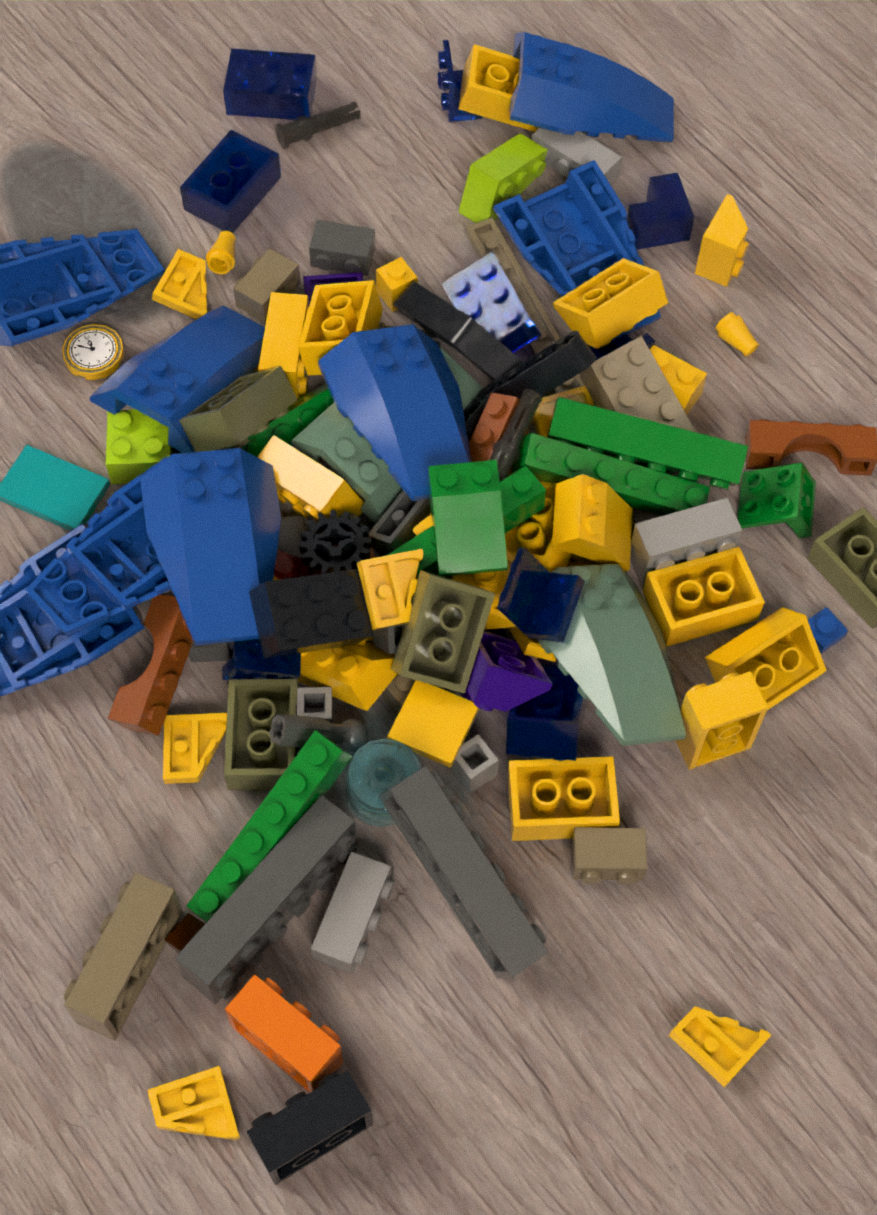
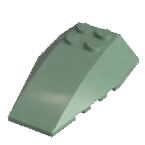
(351, 456)
(619, 658)

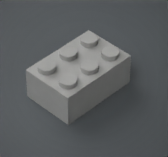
(683, 537)

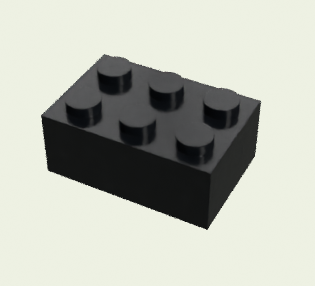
(310, 613)
(310, 1126)

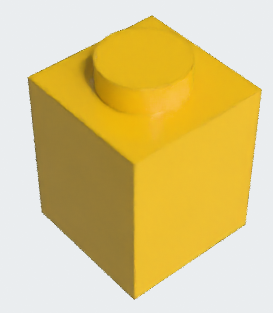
(393, 280)

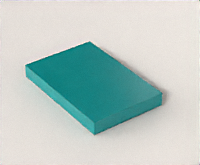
(52, 488)

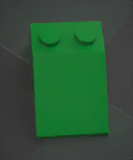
(467, 517)

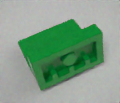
(778, 497)

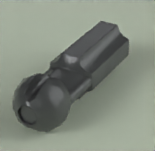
(296, 730)

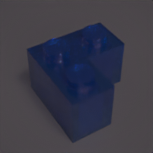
(664, 216)

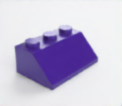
(504, 675)

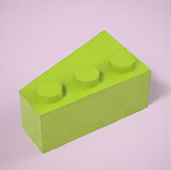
(501, 176)

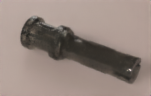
(304, 127)
(507, 449)

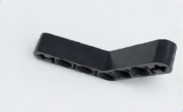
(457, 331)
(539, 373)

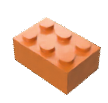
(285, 1033)

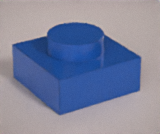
(826, 629)

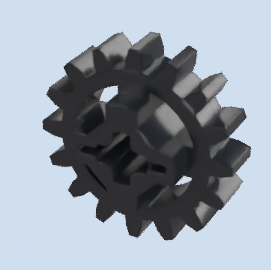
(319, 541)

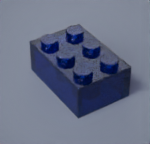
(270, 84)
(231, 181)
(492, 300)
(550, 722)

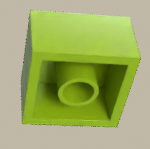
(134, 445)

